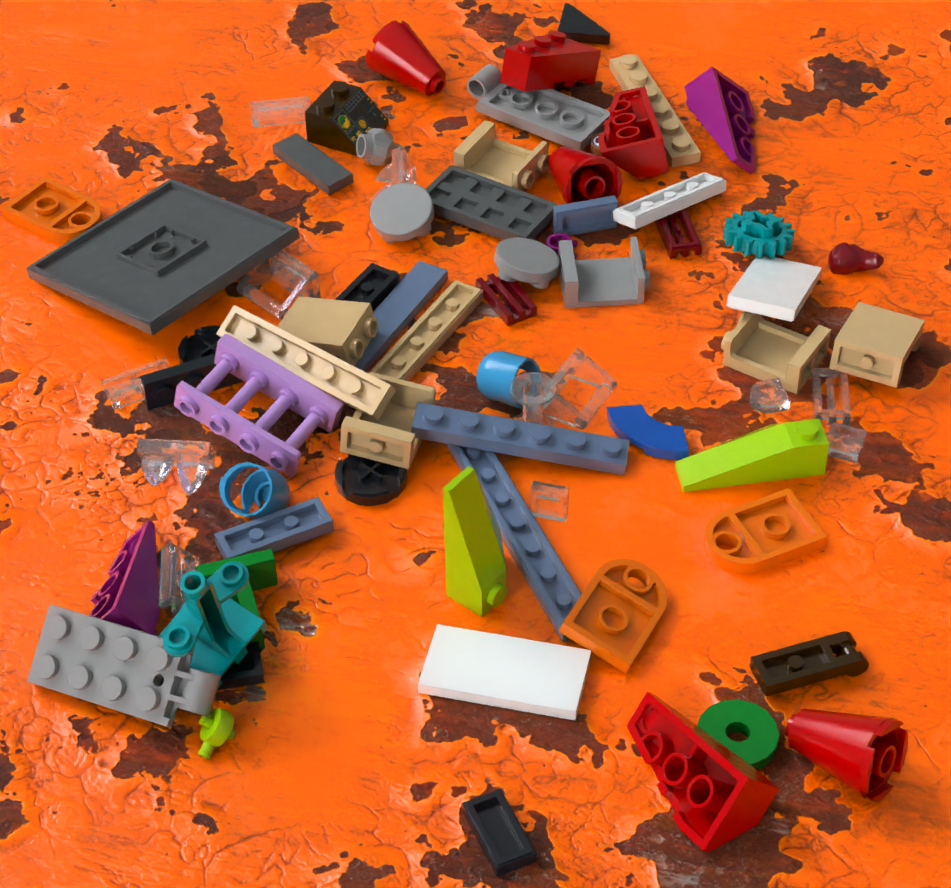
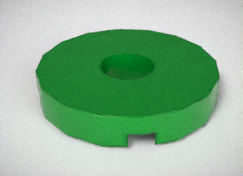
(747, 719)

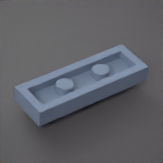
(276, 530)

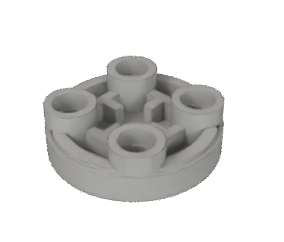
(402, 212)
(526, 261)

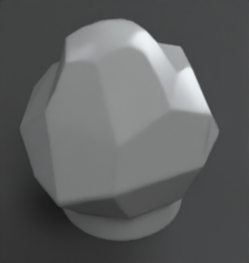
(376, 146)

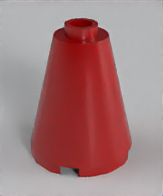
(405, 59)
(584, 175)
(851, 747)

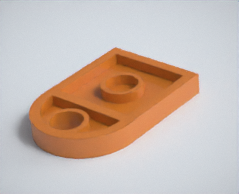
(53, 211)
(763, 534)
(614, 615)

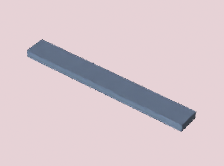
(522, 536)

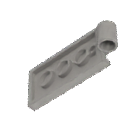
(537, 111)
(118, 668)

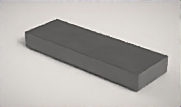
(312, 163)

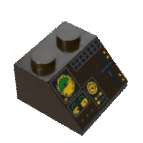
(341, 117)

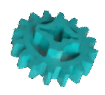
(758, 234)

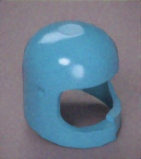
(497, 373)
(260, 485)

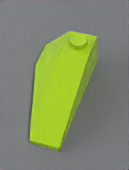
(759, 456)
(472, 546)

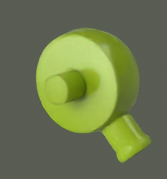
(215, 730)

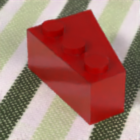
(549, 60)

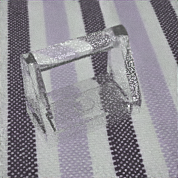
(286, 272)
(582, 368)

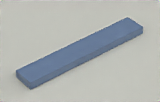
(401, 308)

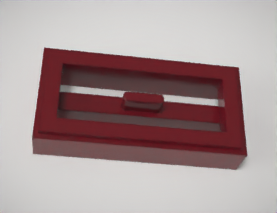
(684, 247)
(511, 295)

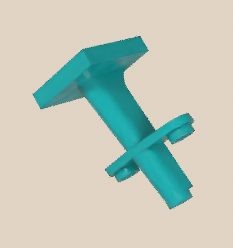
(213, 620)

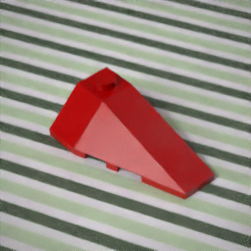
(633, 135)
(705, 782)

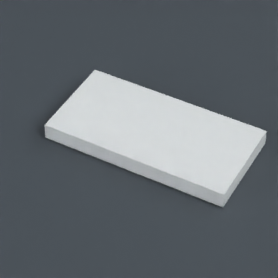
(774, 287)
(505, 672)

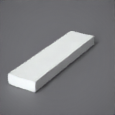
(669, 200)

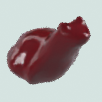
(850, 258)

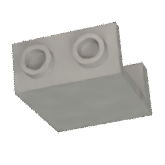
(603, 280)

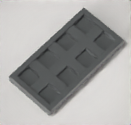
(489, 205)

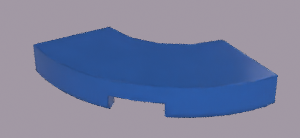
(648, 434)

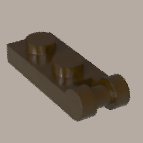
(808, 663)

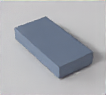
(585, 216)

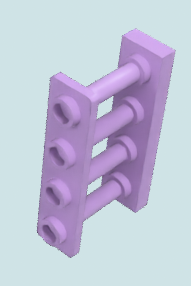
(271, 379)

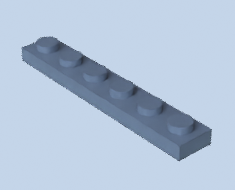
(520, 438)

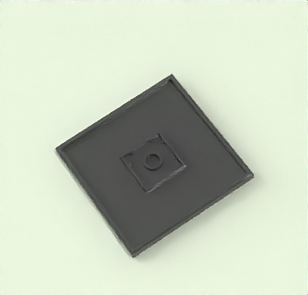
(162, 255)

